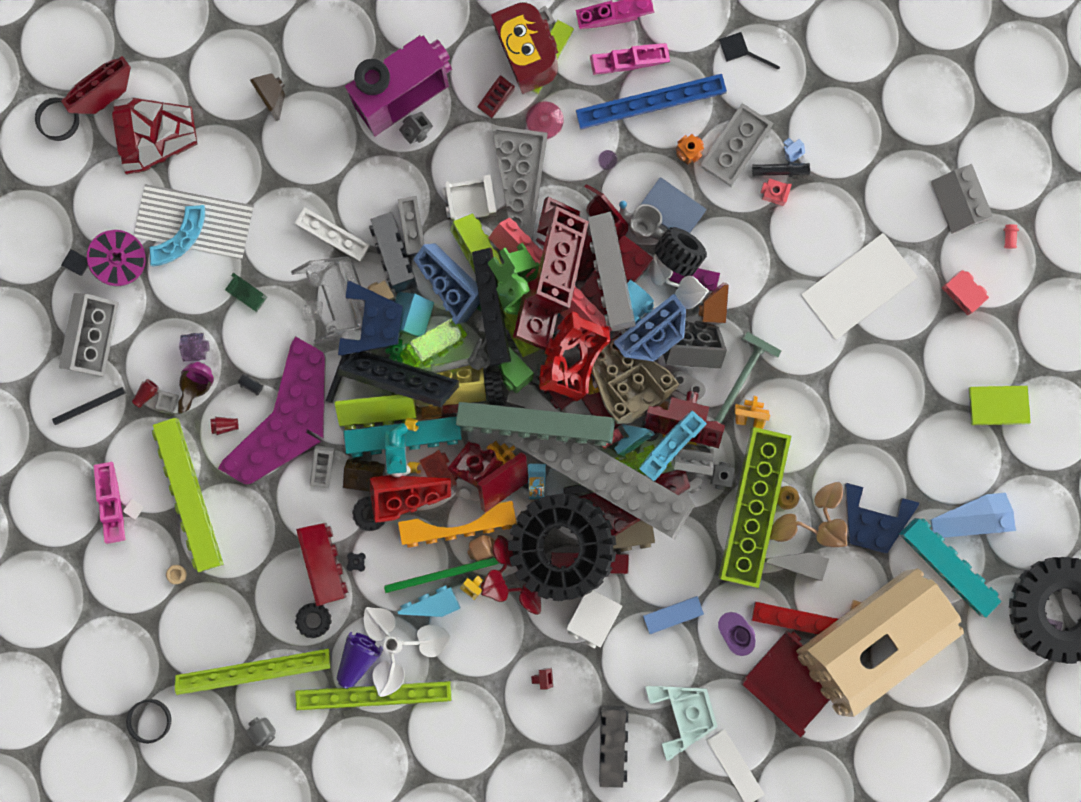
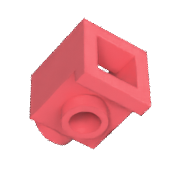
(778, 198)

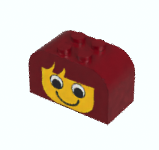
(527, 45)

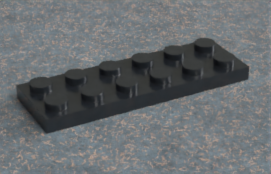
(399, 378)

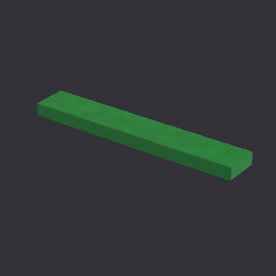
(440, 574)

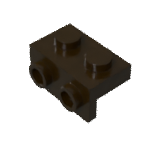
(358, 473)

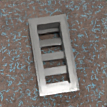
(324, 450)

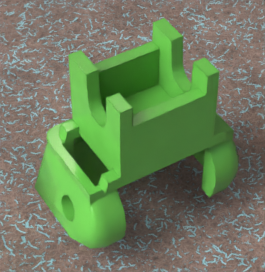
(513, 277)

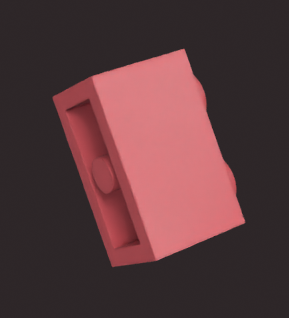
(965, 292)

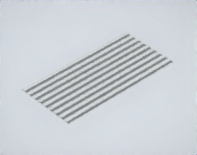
(223, 228)

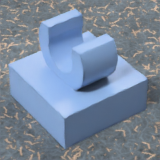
(793, 150)

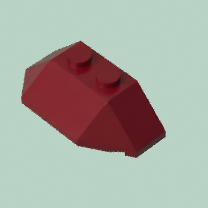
(99, 88)

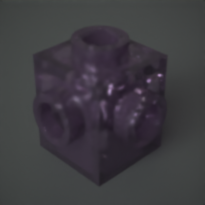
(193, 347)

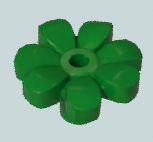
(392, 351)

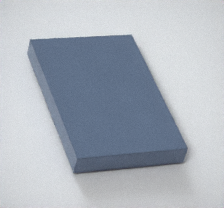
(675, 206)

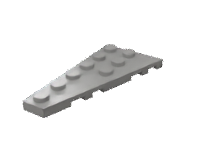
(520, 166)

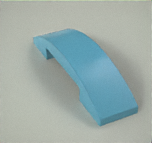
(672, 444)

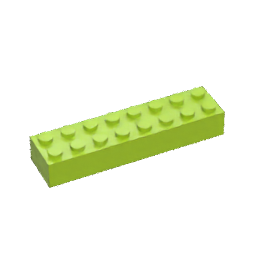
(754, 507)

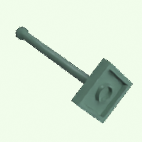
(760, 347)

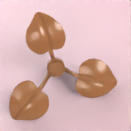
(830, 533)

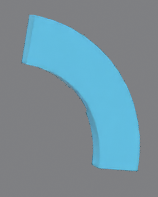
(183, 240)

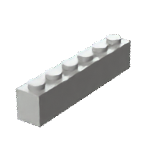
(611, 271)

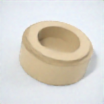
(176, 574)

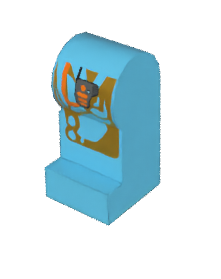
(536, 481)

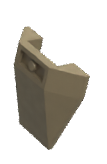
(630, 384)

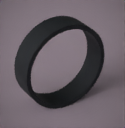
(40, 109)
(129, 726)

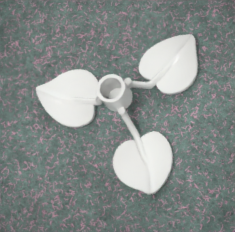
(689, 291)
(378, 624)

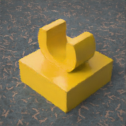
(471, 587)

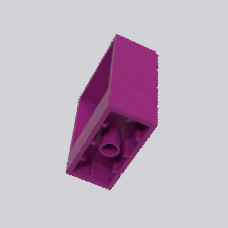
(415, 77)

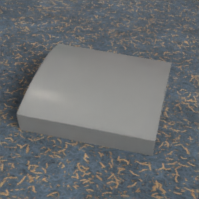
(695, 459)

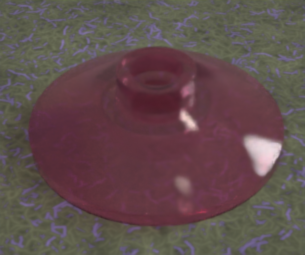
(552, 125)

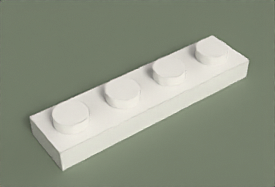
(332, 234)

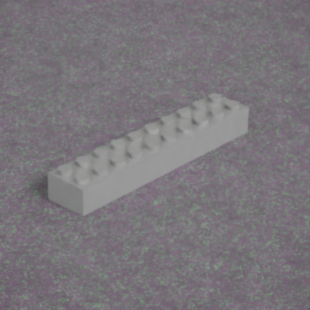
(611, 481)

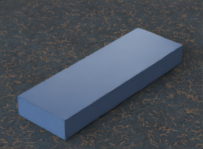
(673, 615)

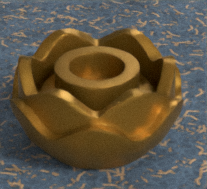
(793, 497)

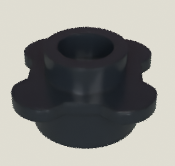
(361, 560)

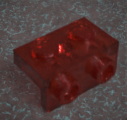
(436, 466)

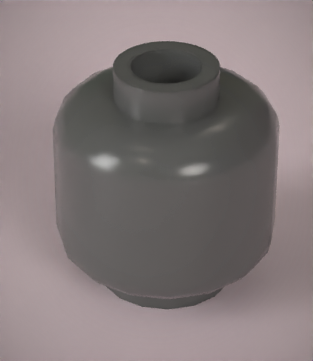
(261, 731)

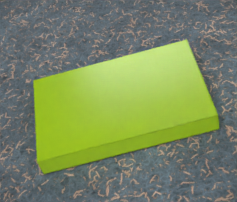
(999, 405)

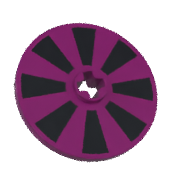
(131, 260)

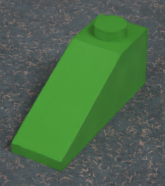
(516, 373)

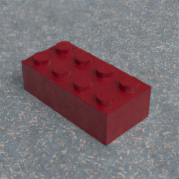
(635, 264)

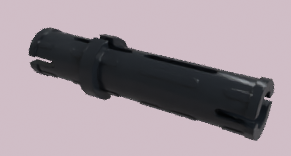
(781, 169)

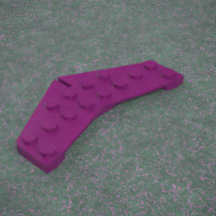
(296, 410)

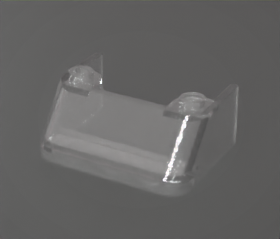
(333, 277)

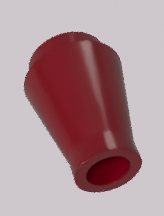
(145, 392)
(223, 425)

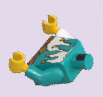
(396, 450)

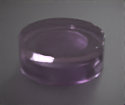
(607, 160)

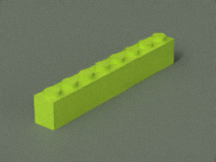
(471, 238)
(187, 494)

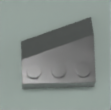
(699, 348)

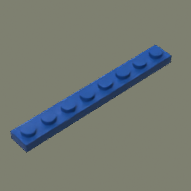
(651, 101)

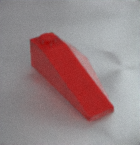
(402, 494)

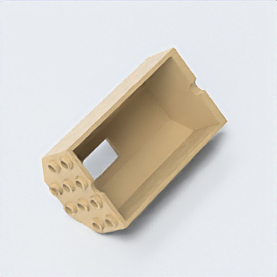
(913, 617)

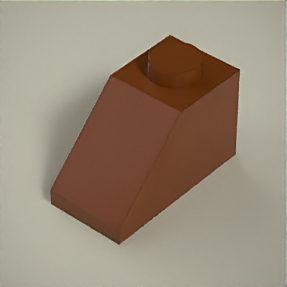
(715, 305)

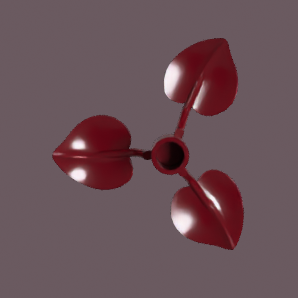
(495, 586)

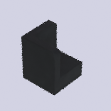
(75, 262)

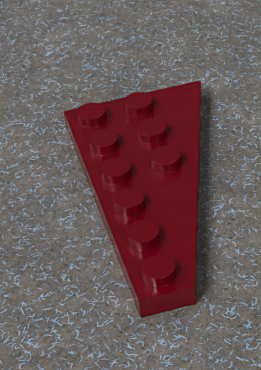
(675, 481)

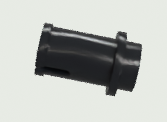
(250, 384)

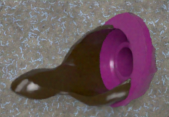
(194, 382)

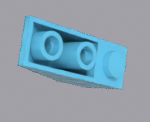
(436, 605)

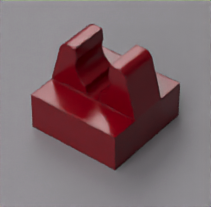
(544, 678)

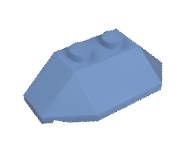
(654, 332)

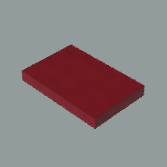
(503, 482)

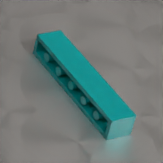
(428, 433)
(950, 567)

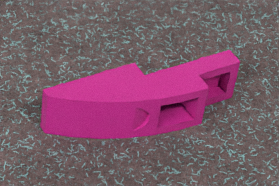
(613, 13)

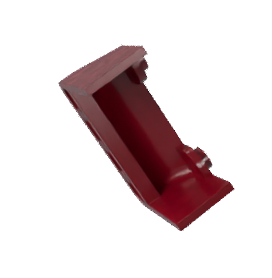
(597, 206)

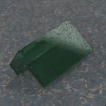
(246, 293)

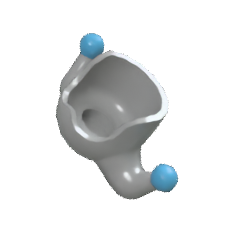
(644, 221)

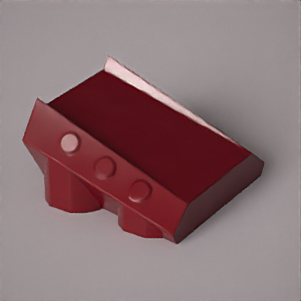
(474, 463)

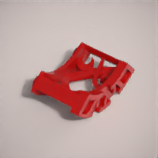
(579, 373)

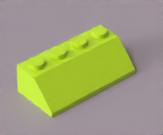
(375, 410)

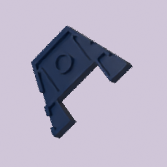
(379, 325)
(872, 528)

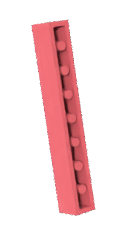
(509, 236)

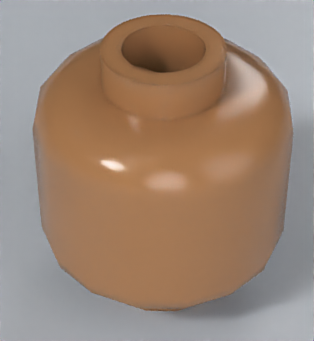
(481, 548)

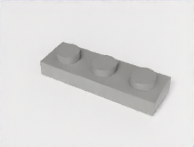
(411, 224)

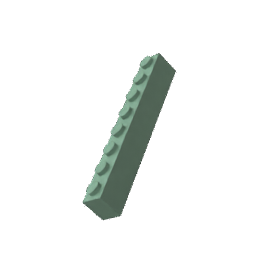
(535, 422)

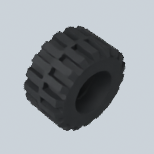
(680, 251)

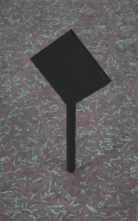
(735, 47)

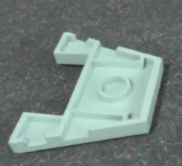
(691, 711)

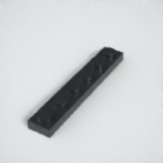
(491, 308)

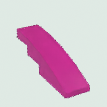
(630, 59)
(109, 502)

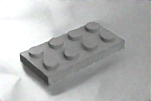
(736, 144)

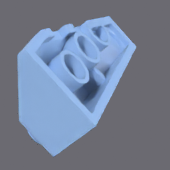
(981, 516)

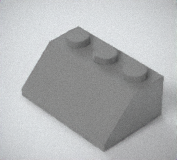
(962, 199)

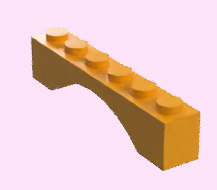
(417, 530)

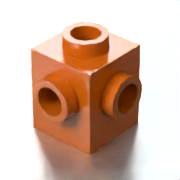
(689, 155)

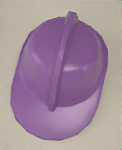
(737, 633)

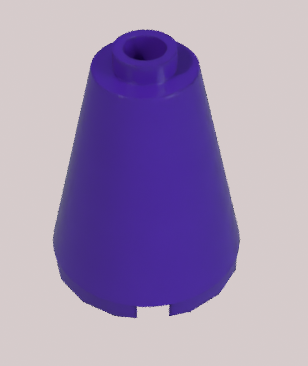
(356, 659)

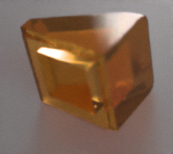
(431, 412)

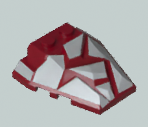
(151, 132)

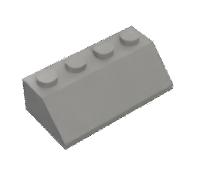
(88, 334)

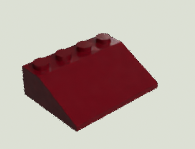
(322, 563)

